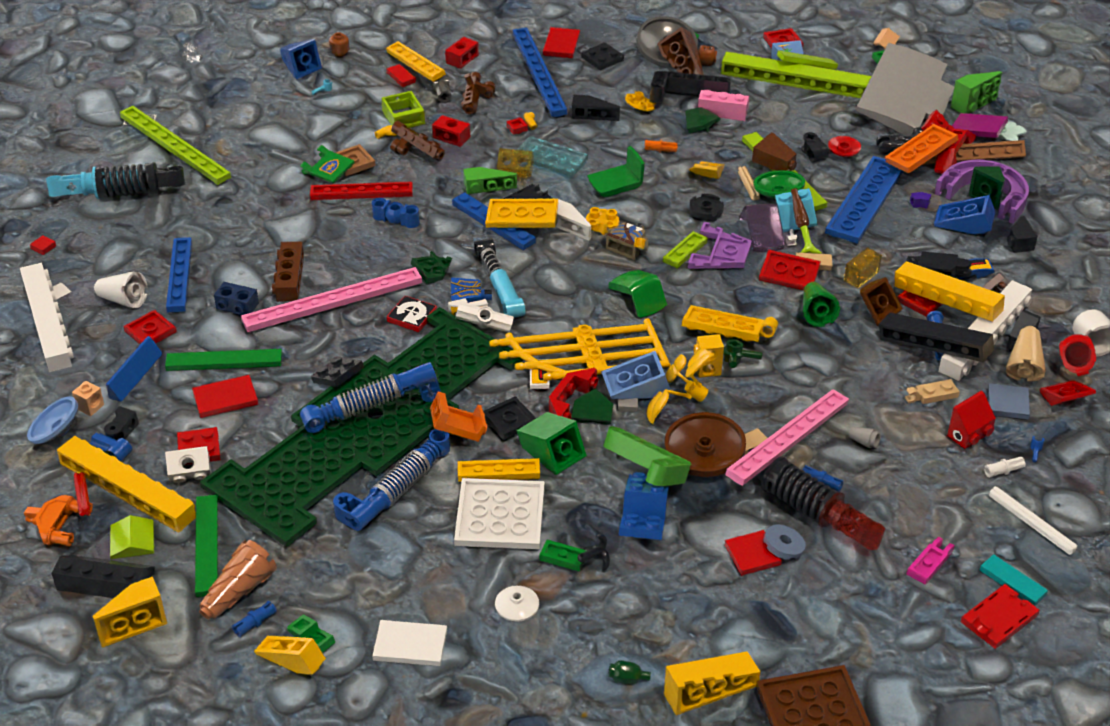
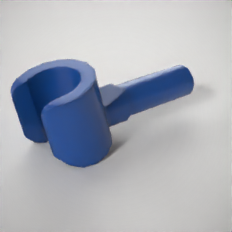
(1036, 446)

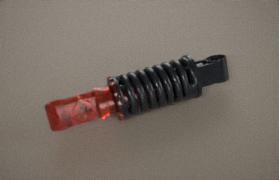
(819, 502)

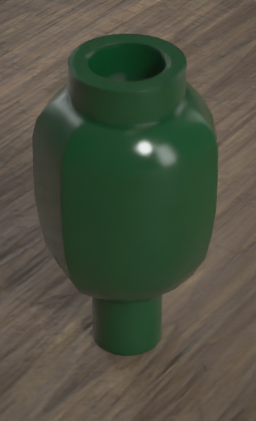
(627, 673)

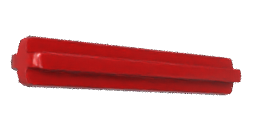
(82, 494)

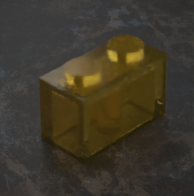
(862, 267)

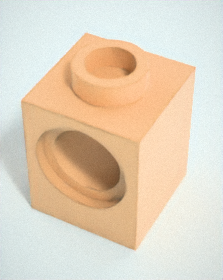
(88, 398)

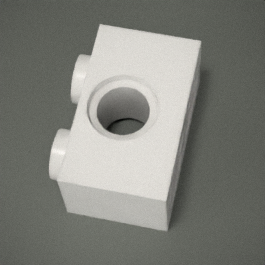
(177, 459)

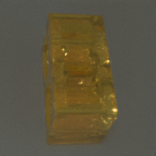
(516, 158)

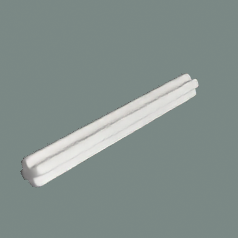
(1033, 520)

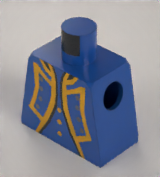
(469, 289)

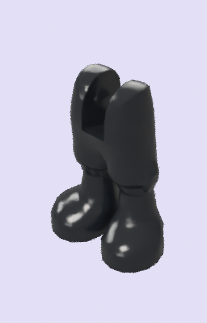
(888, 143)

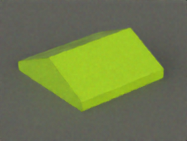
(131, 537)

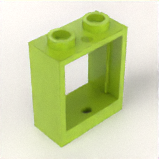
(406, 99)

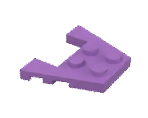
(728, 251)

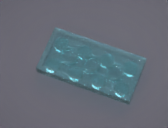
(554, 156)

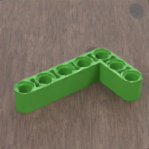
(663, 465)

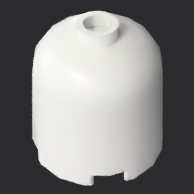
(1097, 327)

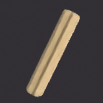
(748, 183)

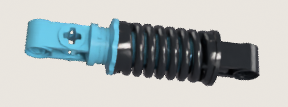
(117, 181)

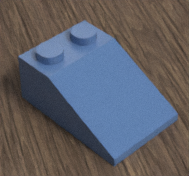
(636, 378)

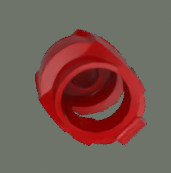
(1077, 354)

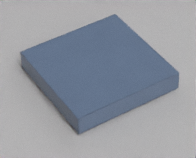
(1009, 401)

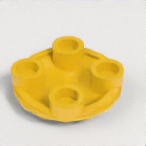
(639, 101)
(602, 215)

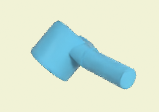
(327, 86)

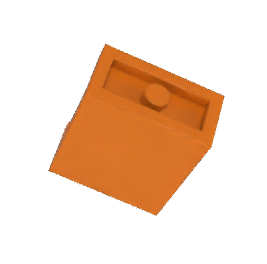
(456, 420)

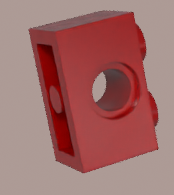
(462, 52)
(451, 130)

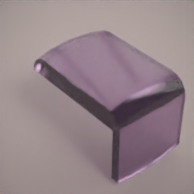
(764, 227)

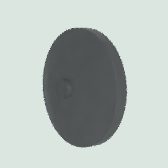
(653, 32)

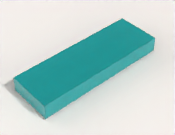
(1020, 583)

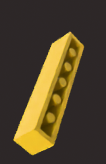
(949, 291)

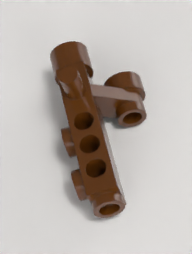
(473, 90)
(410, 138)

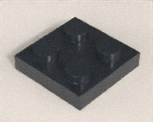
(602, 56)
(337, 371)
(508, 417)

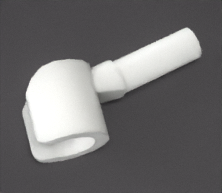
(791, 240)

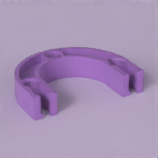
(1014, 187)

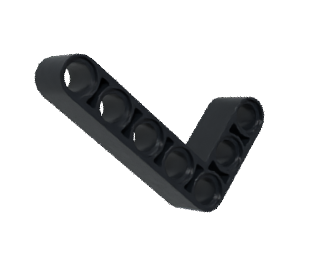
(685, 83)

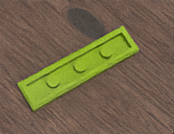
(807, 60)

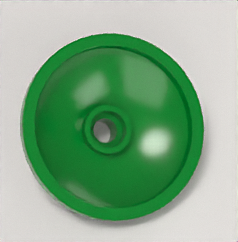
(778, 182)

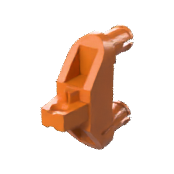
(52, 517)

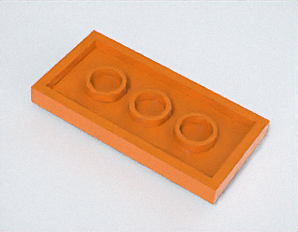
(921, 148)

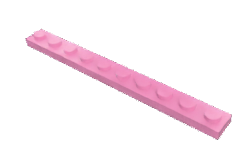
(331, 299)
(786, 437)

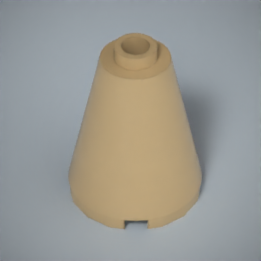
(1027, 356)

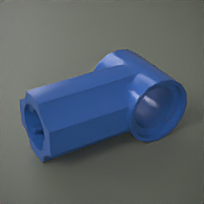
(118, 448)

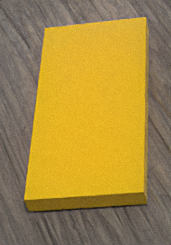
(522, 213)

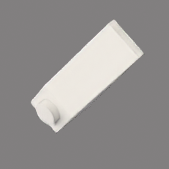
(572, 221)

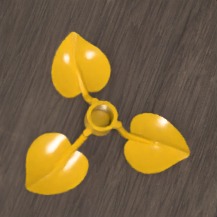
(693, 388)

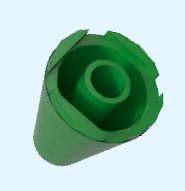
(819, 305)

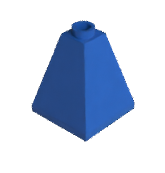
(301, 58)

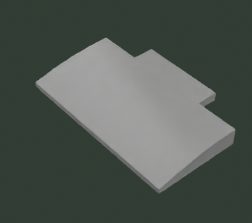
(905, 89)

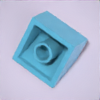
(786, 213)

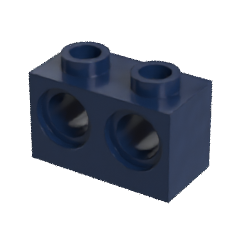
(236, 298)

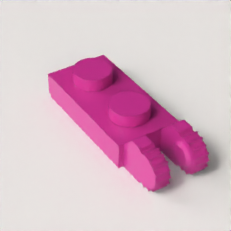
(930, 561)

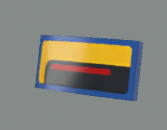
(980, 267)

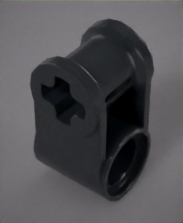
(814, 147)

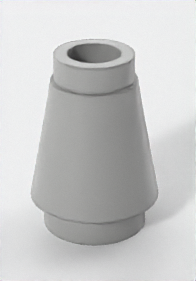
(865, 436)

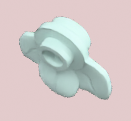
(1011, 132)

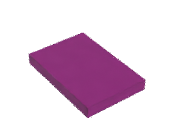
(981, 124)

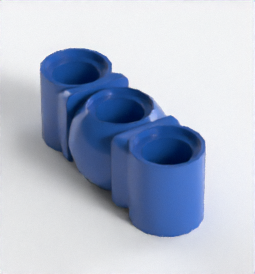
(395, 212)

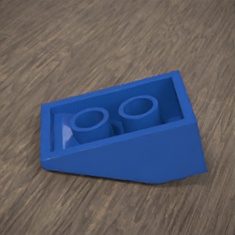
(967, 216)

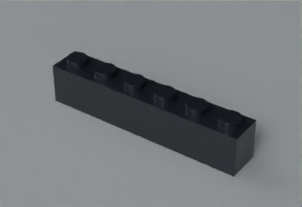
(937, 337)

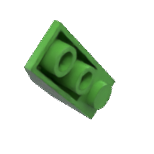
(487, 180)

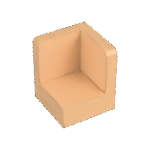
(886, 36)

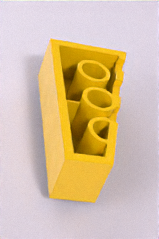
(708, 680)

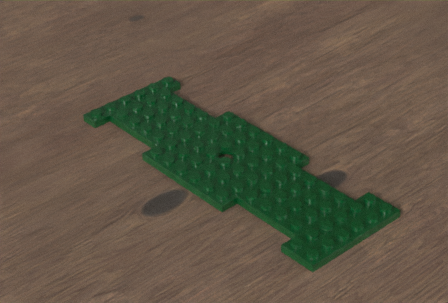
(310, 465)

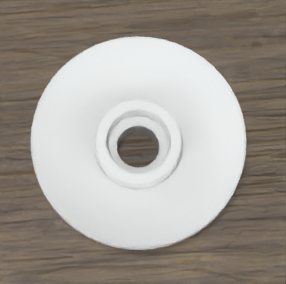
(517, 603)

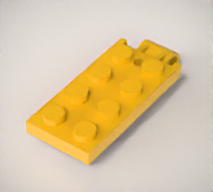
(729, 324)

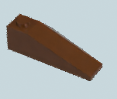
(681, 52)

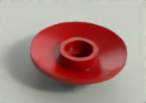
(844, 146)

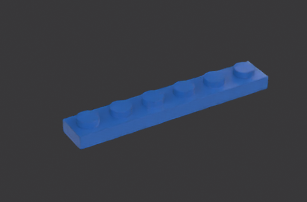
(479, 212)
(179, 275)

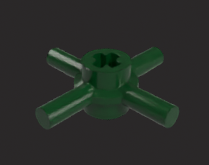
(734, 352)

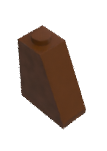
(774, 154)

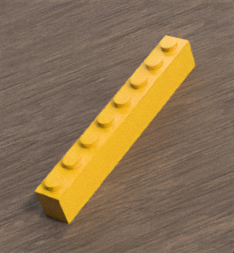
(127, 484)

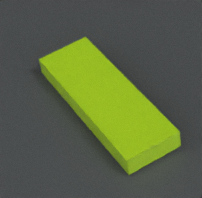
(684, 249)

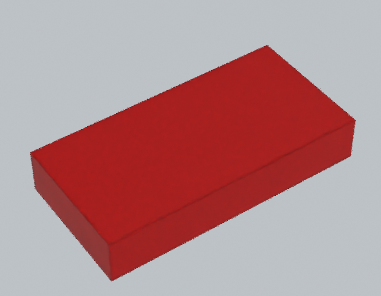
(401, 75)

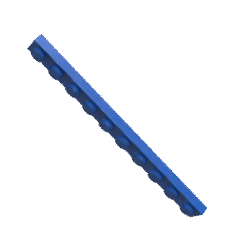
(539, 72)

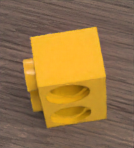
(713, 344)

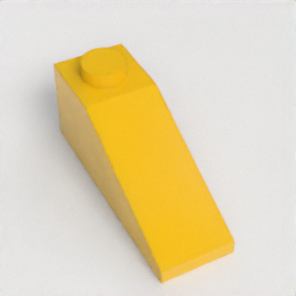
(293, 653)

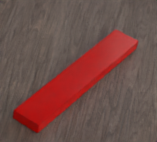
(361, 190)

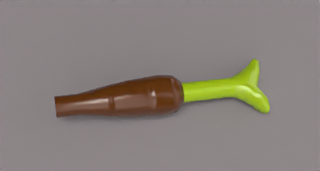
(802, 222)

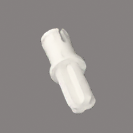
(1004, 466)

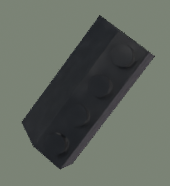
(97, 575)

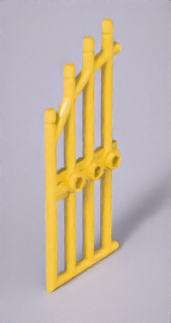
(586, 344)

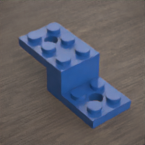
(643, 508)

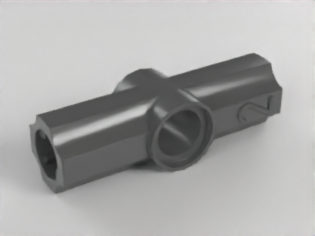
(442, 89)

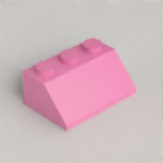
(724, 104)

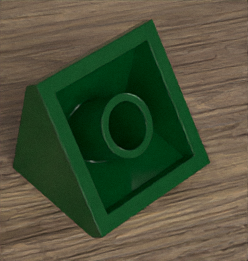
(987, 181)

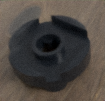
(699, 210)

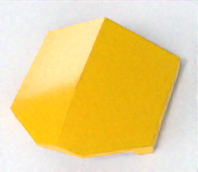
(708, 169)

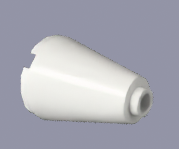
(123, 289)

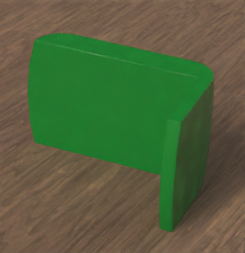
(619, 178)
(645, 291)

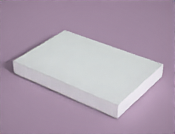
(410, 643)

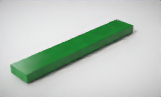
(223, 359)
(206, 544)

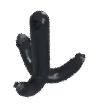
(596, 550)

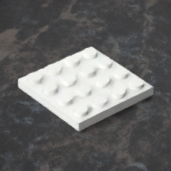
(499, 513)

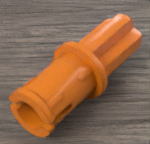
(661, 146)

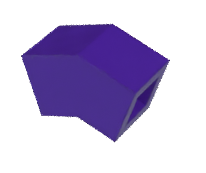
(920, 199)

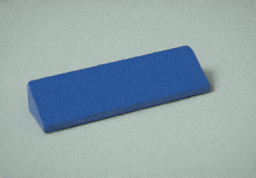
(133, 370)

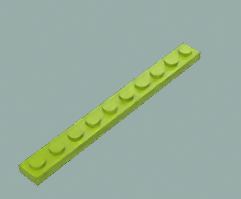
(175, 145)

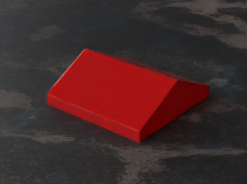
(1066, 392)

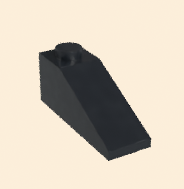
(592, 108)

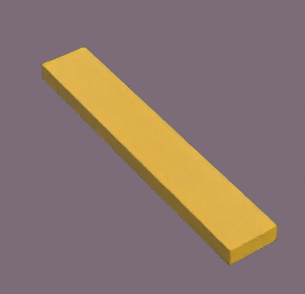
(415, 61)

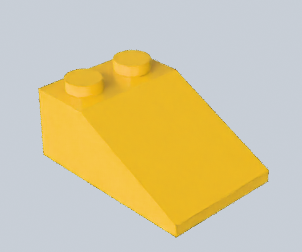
(130, 613)

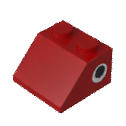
(971, 420)

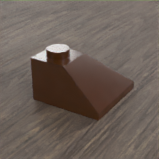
(880, 299)

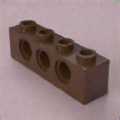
(289, 271)

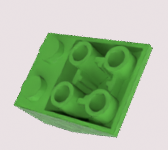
(975, 91)

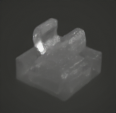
(191, 53)

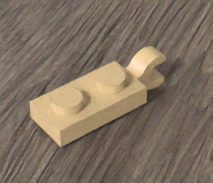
(932, 392)

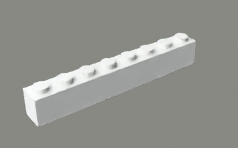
(1016, 299)
(47, 317)

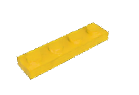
(499, 469)

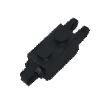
(943, 263)

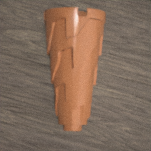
(238, 578)

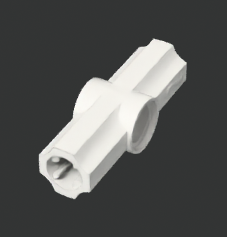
(496, 320)

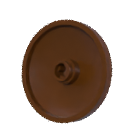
(706, 441)

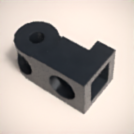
(122, 424)

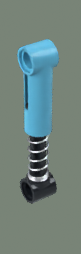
(499, 278)

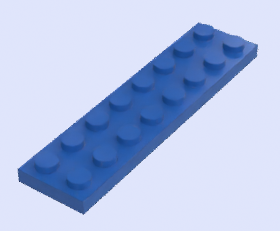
(864, 200)

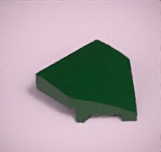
(700, 119)
(432, 268)
(593, 408)

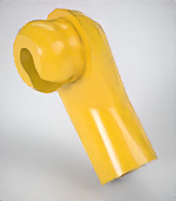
(529, 119)
(385, 131)

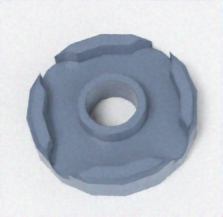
(776, 534)

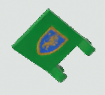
(329, 167)

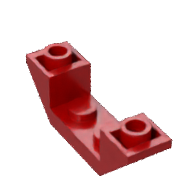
(948, 156)
(579, 380)

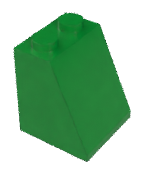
(553, 441)

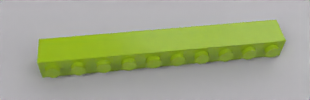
(794, 75)

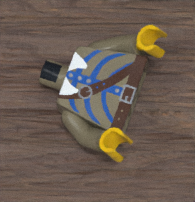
(625, 239)

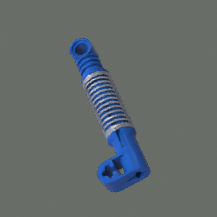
(394, 386)
(392, 486)

